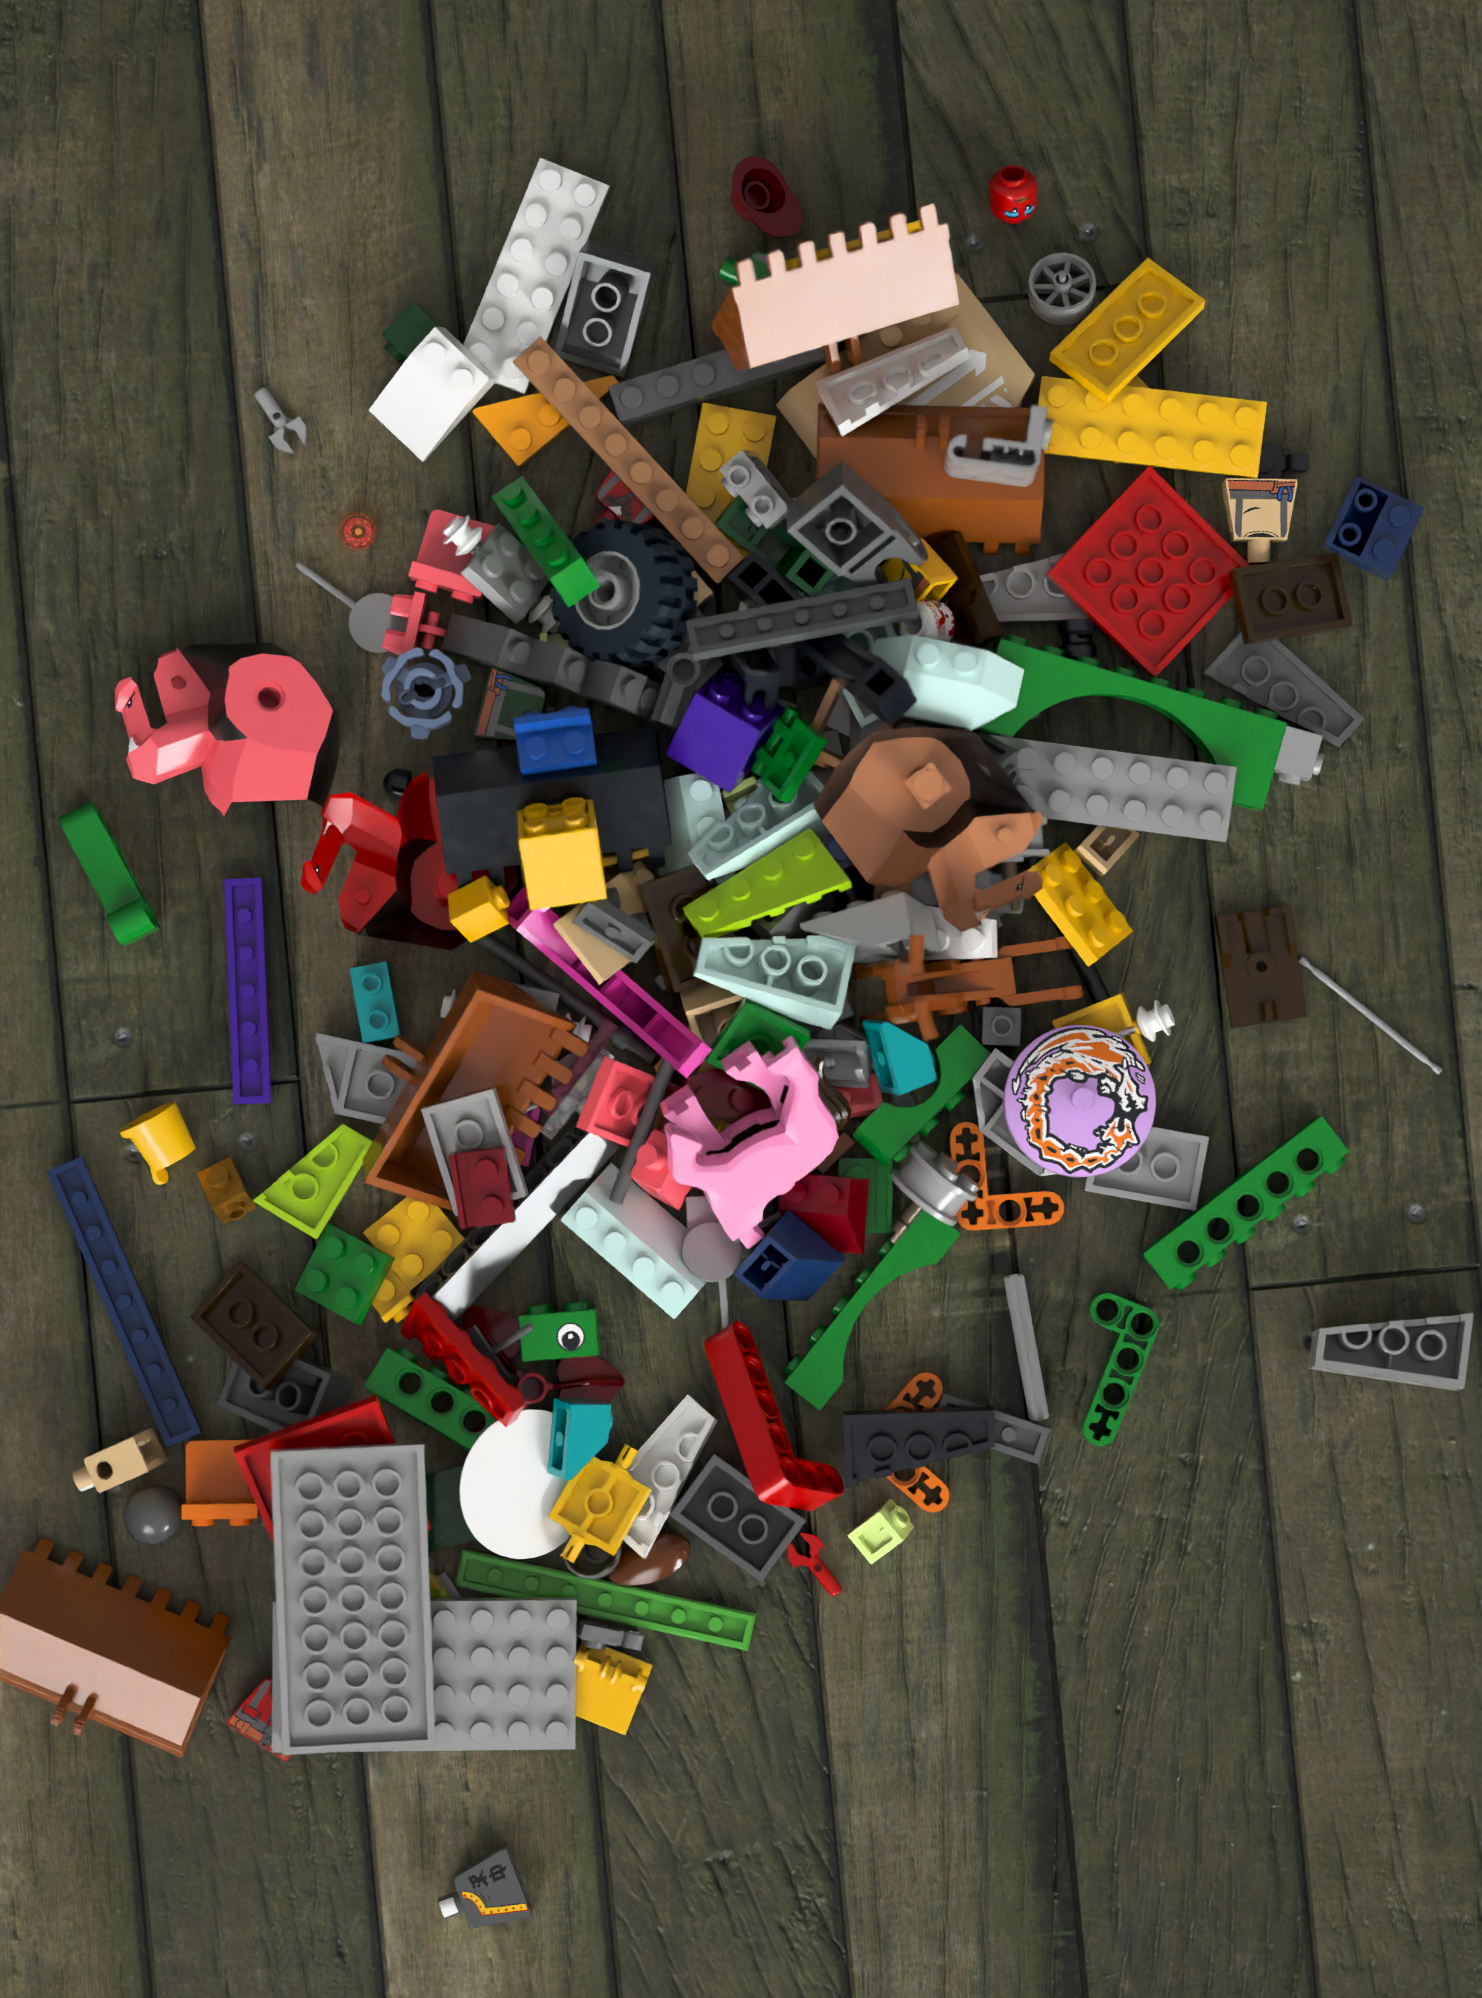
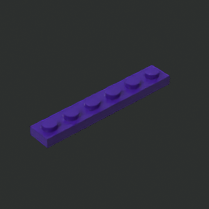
(248, 990)

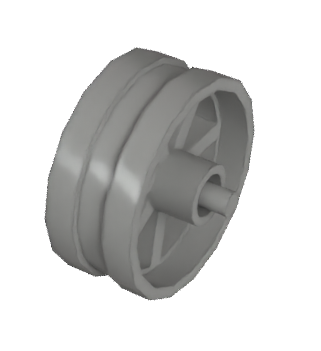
(1061, 288)

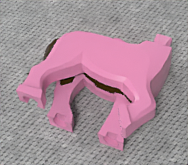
(762, 1150)

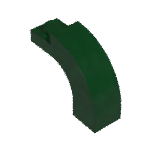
(776, 547)

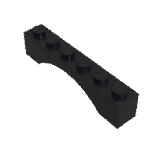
(854, 668)

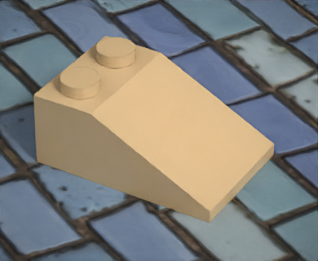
(595, 955)

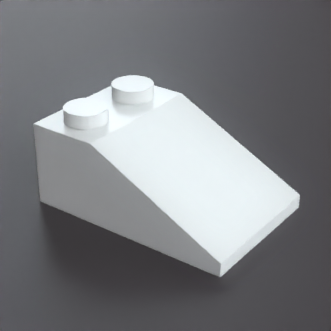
(432, 392)

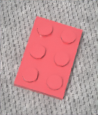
(617, 1101)

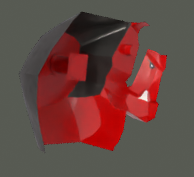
(399, 869)

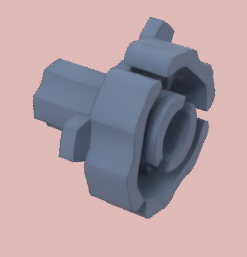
(420, 676)

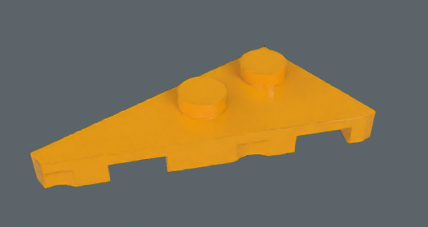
(529, 422)

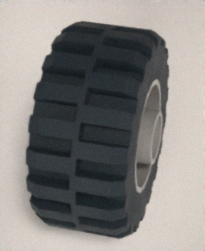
(640, 598)

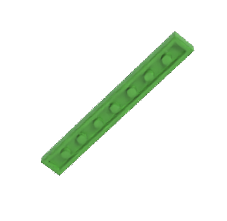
(607, 1599)

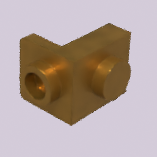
(226, 1191)

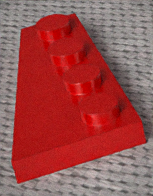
(465, 1364)

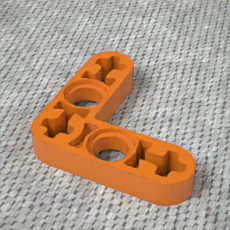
(990, 1203)
(932, 1480)

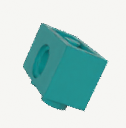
(376, 1002)

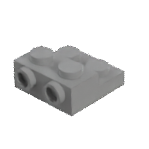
(758, 487)

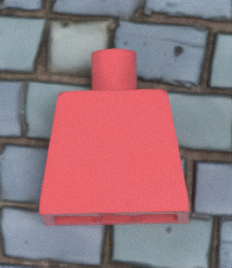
(653, 1174)

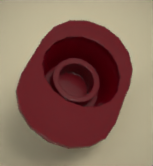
(765, 198)

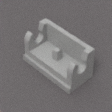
(845, 1061)

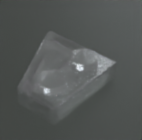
(575, 1099)

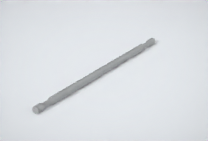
(1370, 1015)

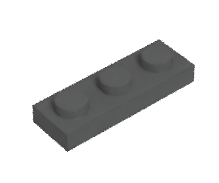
(1012, 1433)

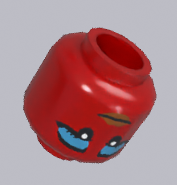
(1013, 194)

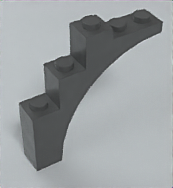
(552, 665)

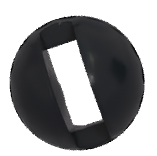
(396, 782)

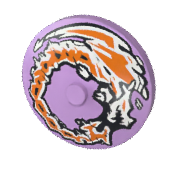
(1079, 1101)

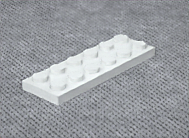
(534, 269)

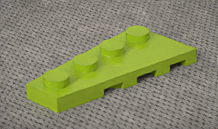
(783, 878)

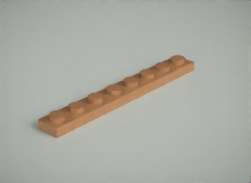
(628, 460)

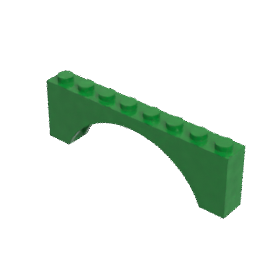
(1219, 730)

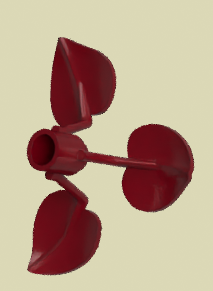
(577, 1375)

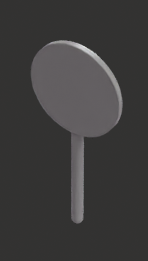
(368, 615)
(711, 1252)

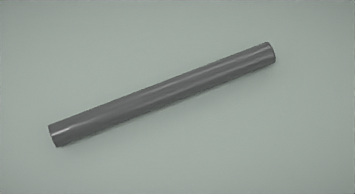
(642, 1130)

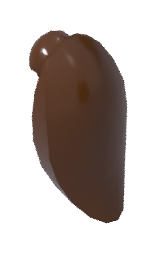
(663, 1559)

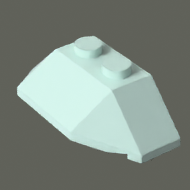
(952, 681)

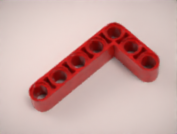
(759, 1430)

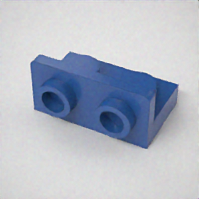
(555, 740)

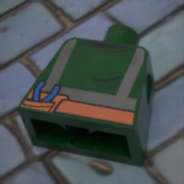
(502, 702)

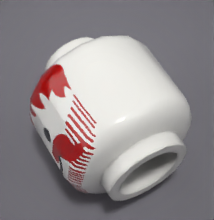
(933, 621)

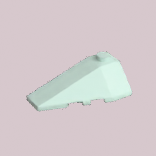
(758, 828)
(790, 976)

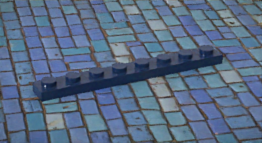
(124, 1301)

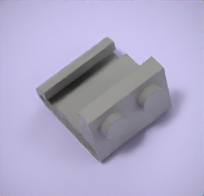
(1000, 459)

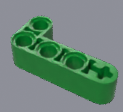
(109, 873)
(1111, 1371)

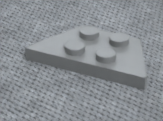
(358, 1080)

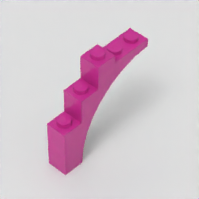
(617, 993)

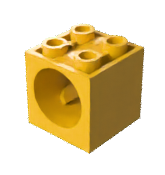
(561, 853)

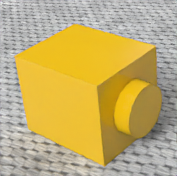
(478, 908)

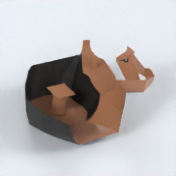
(925, 804)

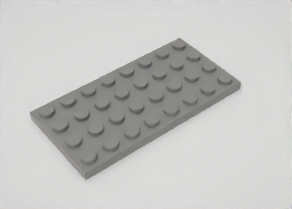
(353, 1598)
(497, 1674)

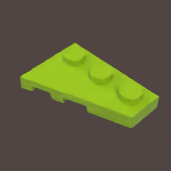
(318, 1182)

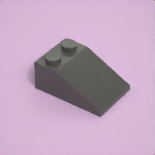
(605, 307)
(299, 1395)

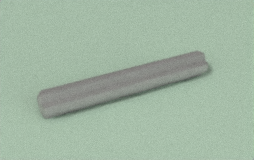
(1026, 1347)

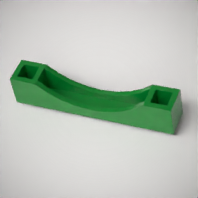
(821, 1368)

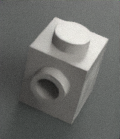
(1298, 756)

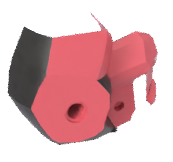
(242, 717)

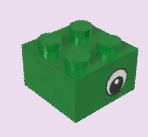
(560, 1331)

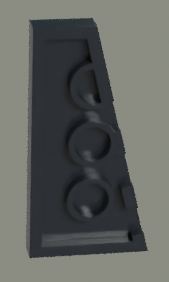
(908, 1438)

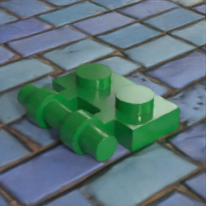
(788, 754)

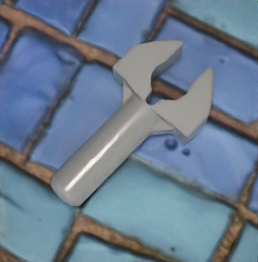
(280, 421)

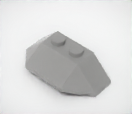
(988, 1094)

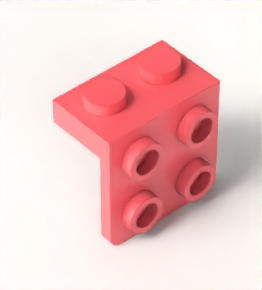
(438, 564)

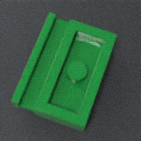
(880, 1190)

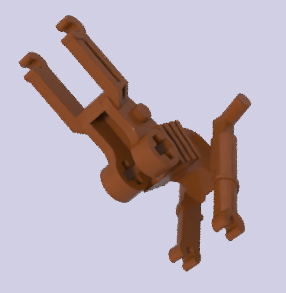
(950, 985)

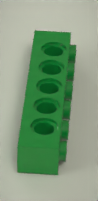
(1328, 1153)

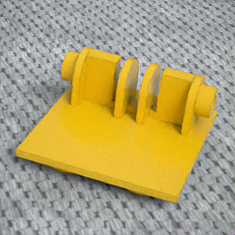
(608, 1686)

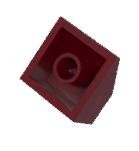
(832, 1208)

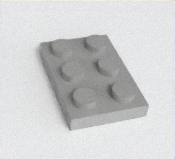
(470, 1124)
(1161, 1172)

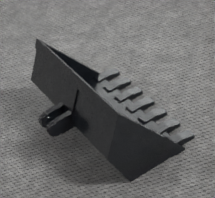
(485, 789)

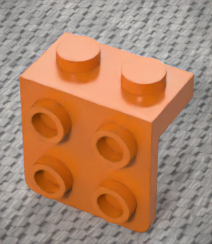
(216, 1485)

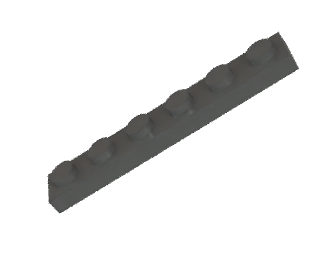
(802, 619)

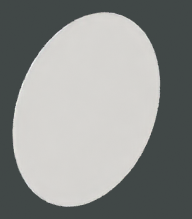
(509, 1490)

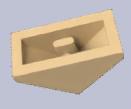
(1105, 847)

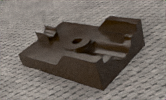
(973, 613)
(663, 904)
(1242, 943)

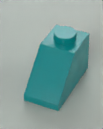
(898, 1058)
(577, 1434)

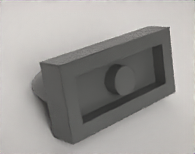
(625, 933)

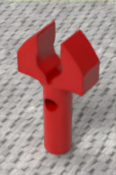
(814, 1563)

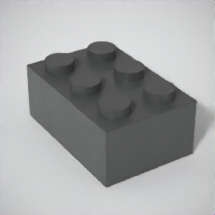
(733, 1519)

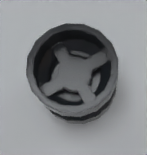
(1077, 638)

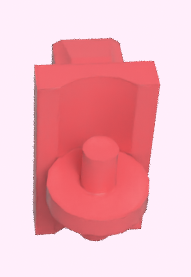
(413, 609)

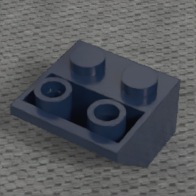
(1373, 528)
(789, 1262)

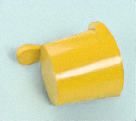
(160, 1138)

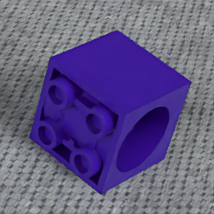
(722, 731)

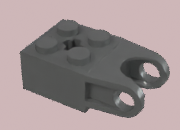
(852, 527)

